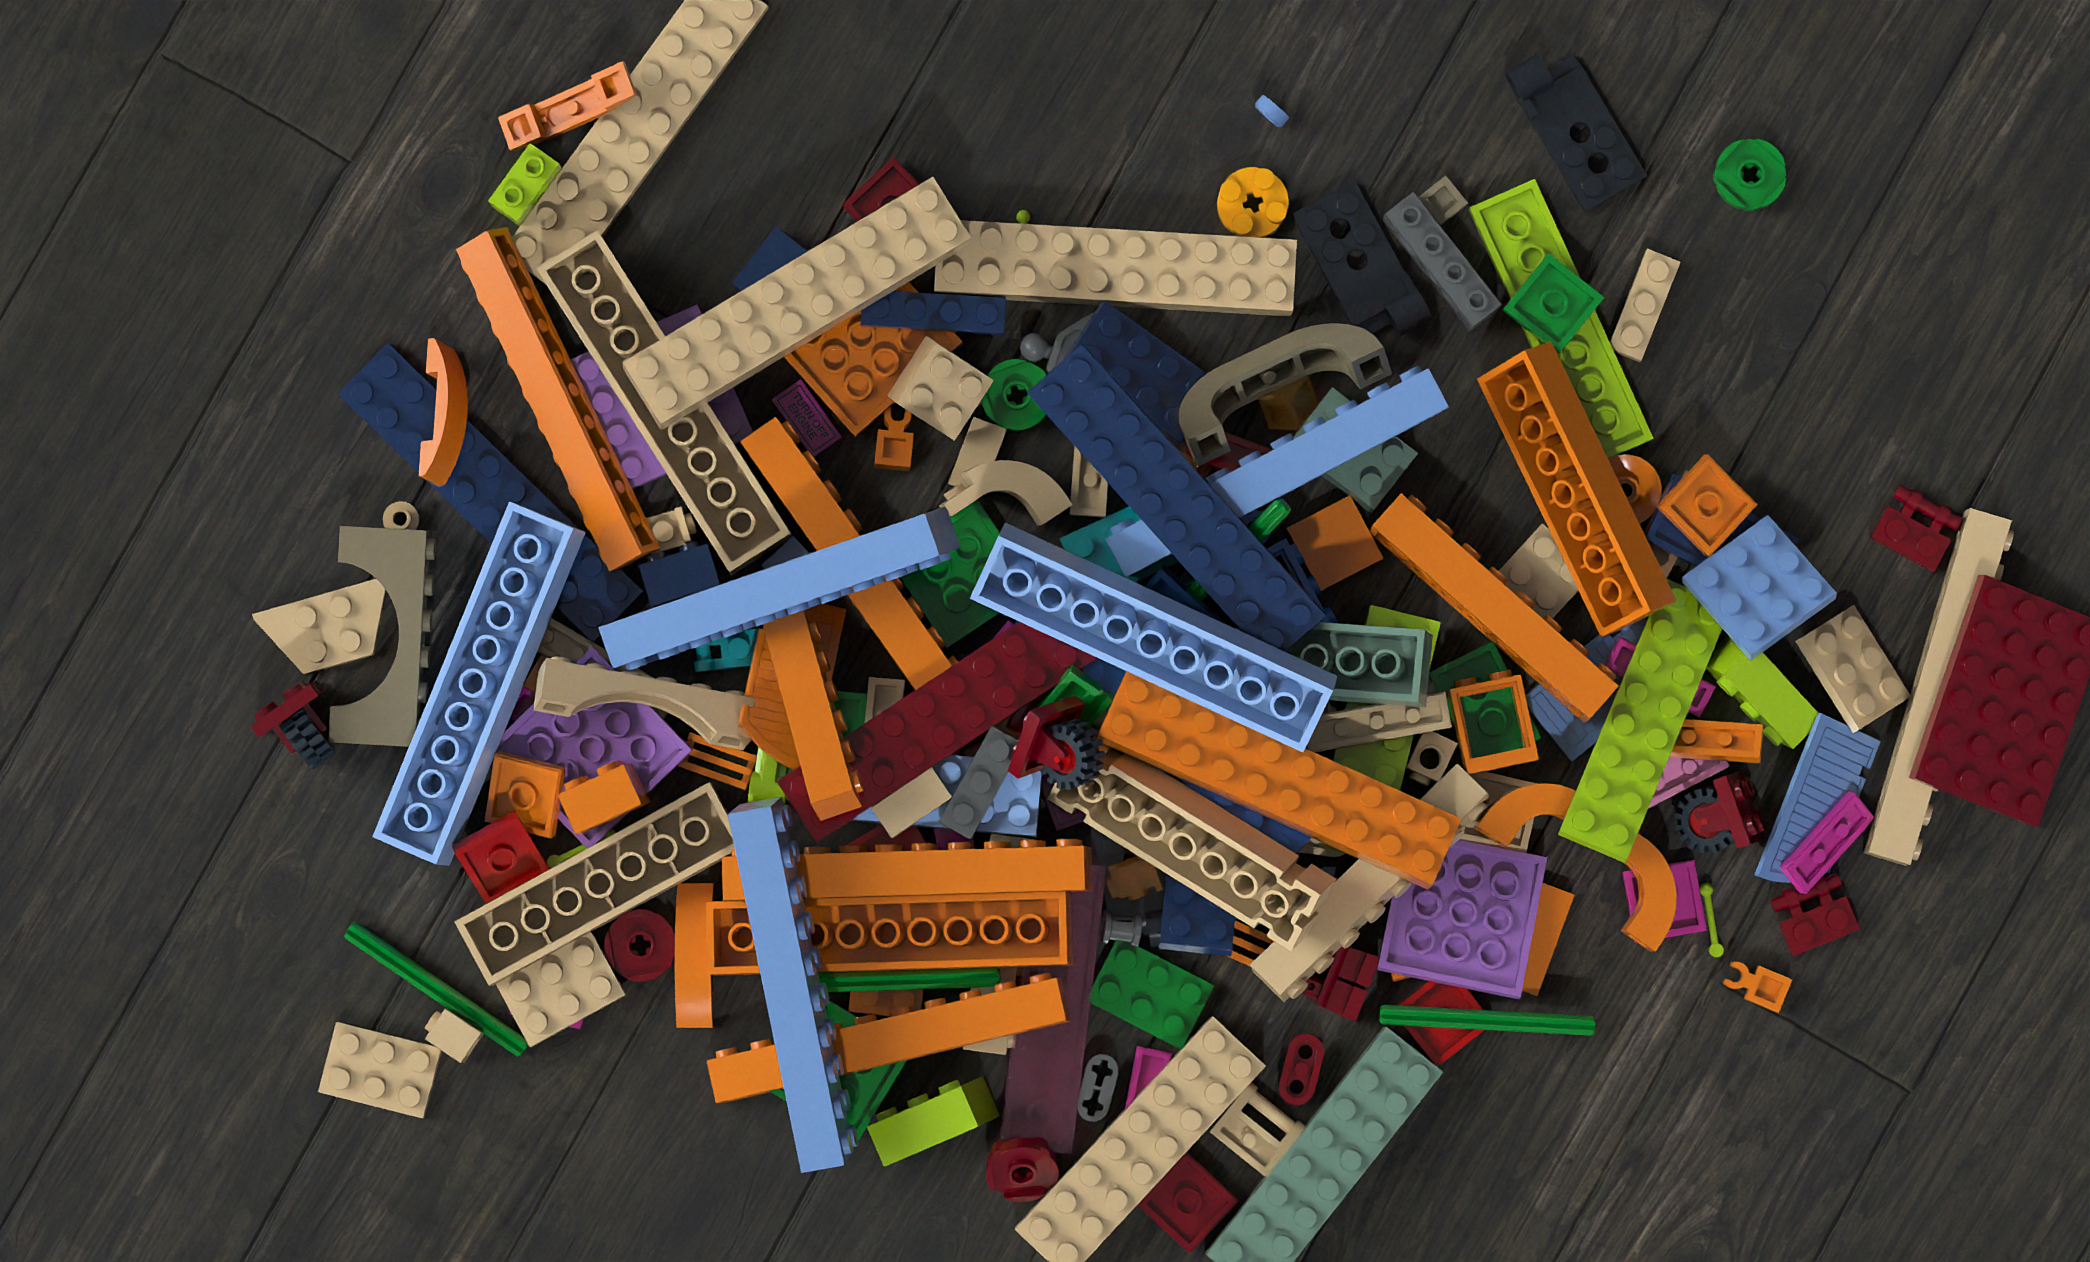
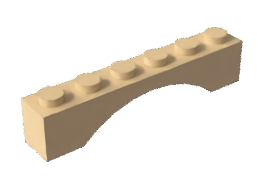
(571, 687)

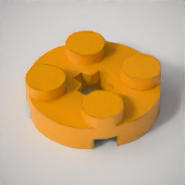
(1261, 184)

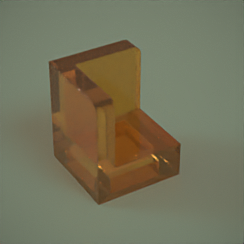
(1289, 405)

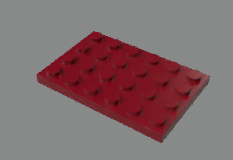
(2006, 702)

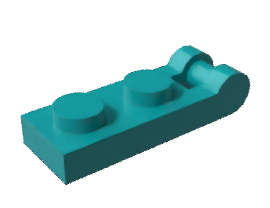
(735, 651)

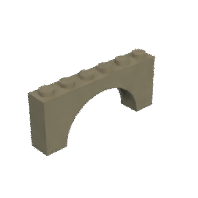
(401, 565)

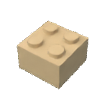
(940, 388)

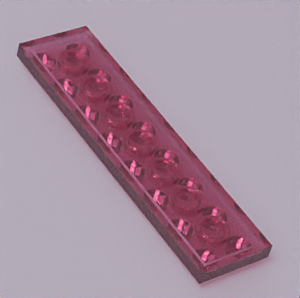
(1049, 1060)

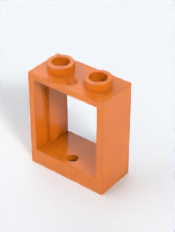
(1498, 681)

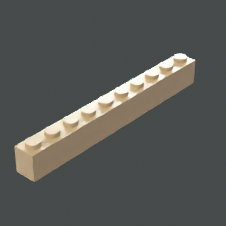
(1903, 801)

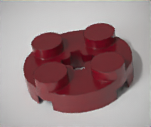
(623, 934)
(1022, 1152)

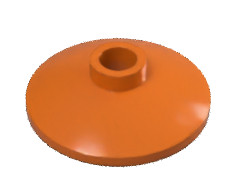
(1643, 481)

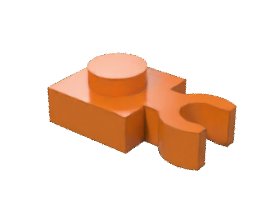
(894, 444)
(1763, 987)

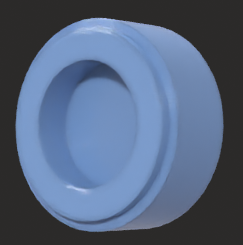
(1271, 111)

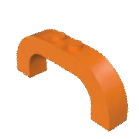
(1656, 883)

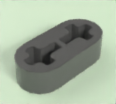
(1106, 1089)

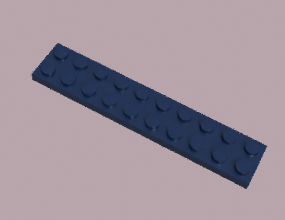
(483, 482)
(1175, 501)

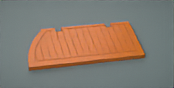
(767, 719)

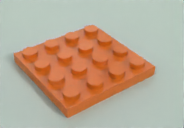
(859, 365)

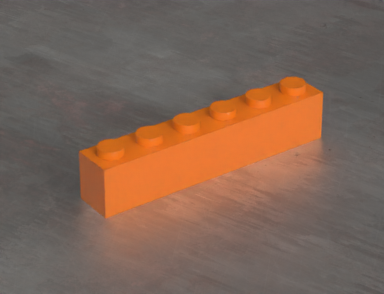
(812, 715)

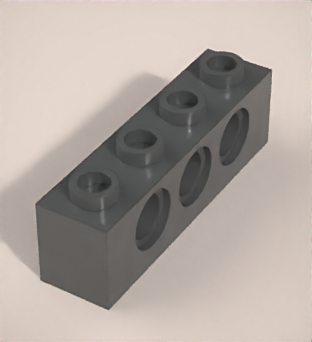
(1441, 261)

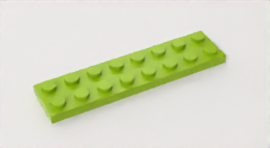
(1518, 237)
(1642, 726)

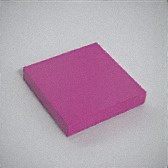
(1689, 909)

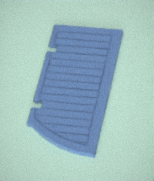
(1563, 726)
(1822, 777)

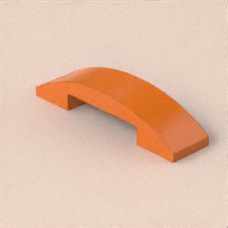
(568, 109)
(451, 410)
(692, 982)

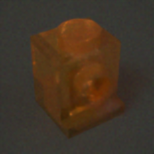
(1132, 878)

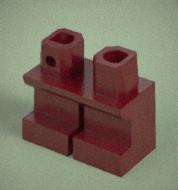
(1339, 996)

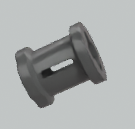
(1120, 928)

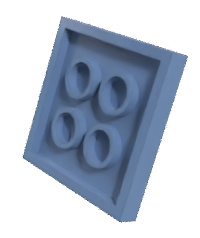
(1759, 587)

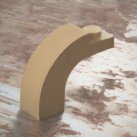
(1025, 482)

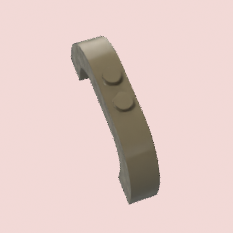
(1269, 368)

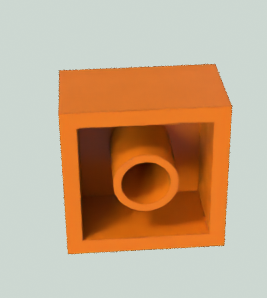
(603, 798)

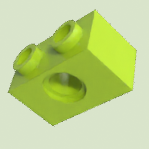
(524, 184)

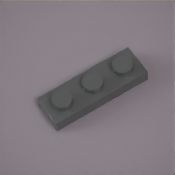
(979, 784)

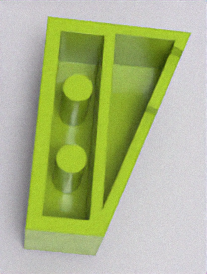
(1762, 693)
(932, 1120)

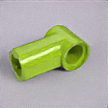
(764, 778)

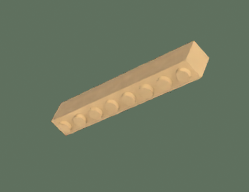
(1360, 898)

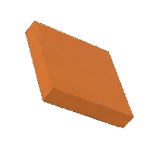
(1707, 505)
(1335, 543)
(528, 789)

